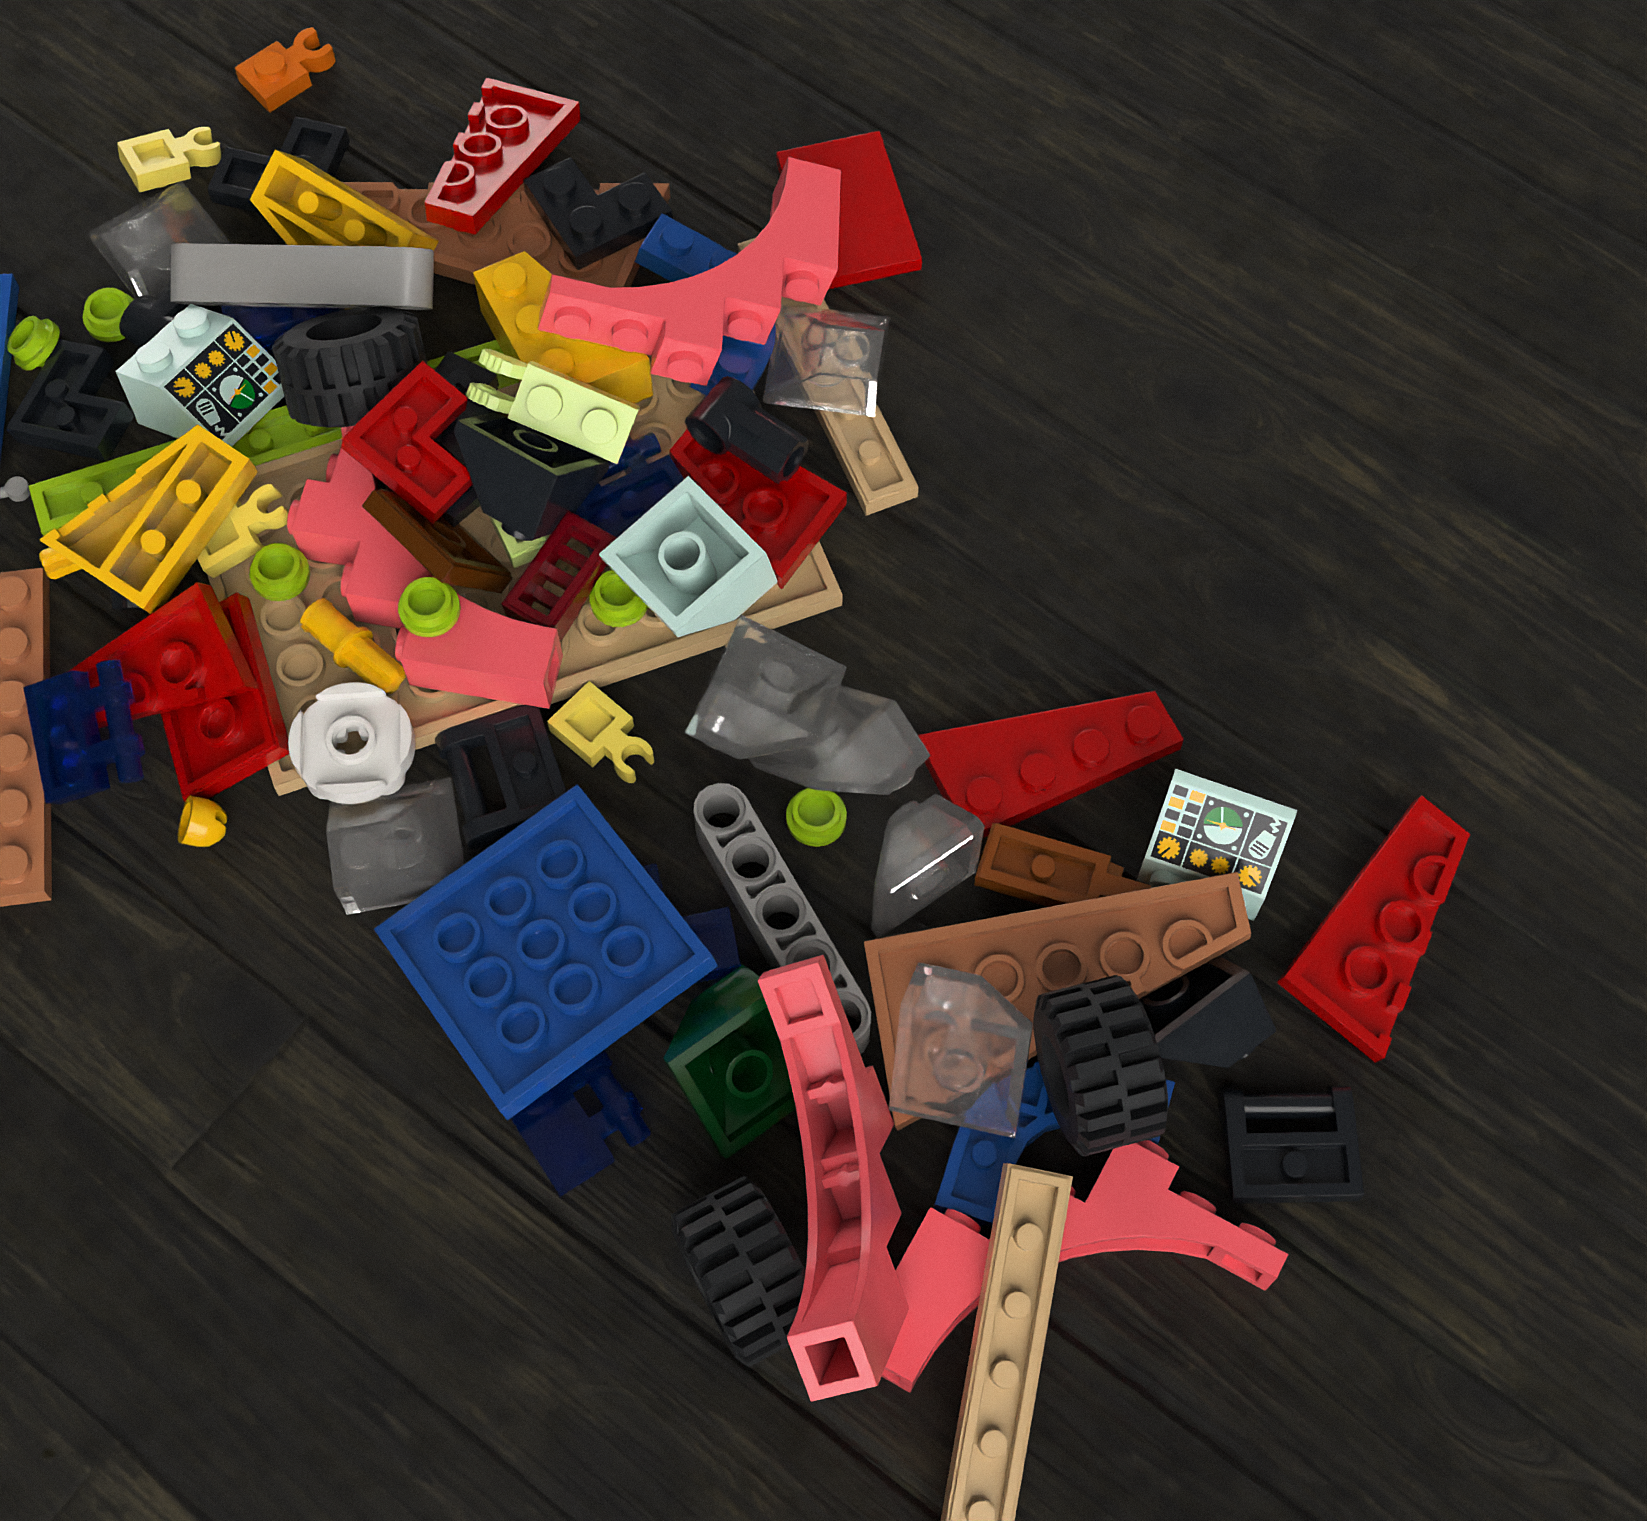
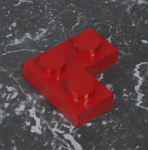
(400, 447)

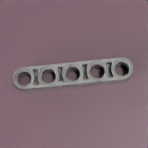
(302, 276)
(769, 894)

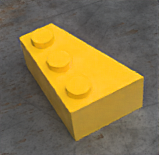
(320, 210)
(511, 304)
(158, 519)

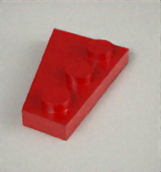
(779, 517)
(177, 656)

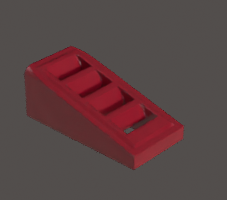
(542, 568)

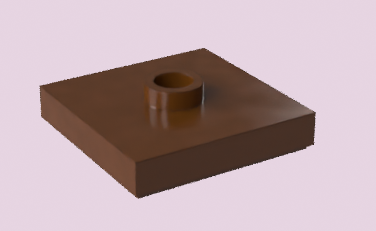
(444, 550)

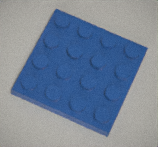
(544, 950)

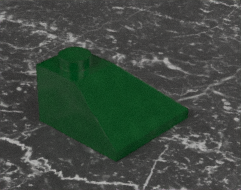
(731, 1062)

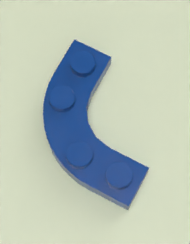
(681, 253)
(978, 1156)

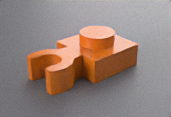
(282, 73)

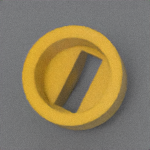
(201, 822)

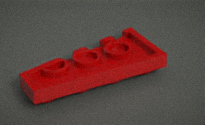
(501, 147)
(1047, 757)
(1369, 943)

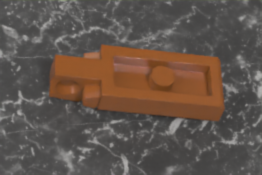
(1047, 869)

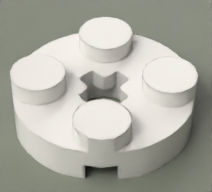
(359, 776)

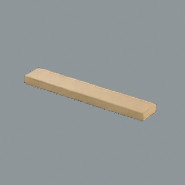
(865, 450)
(1007, 1345)

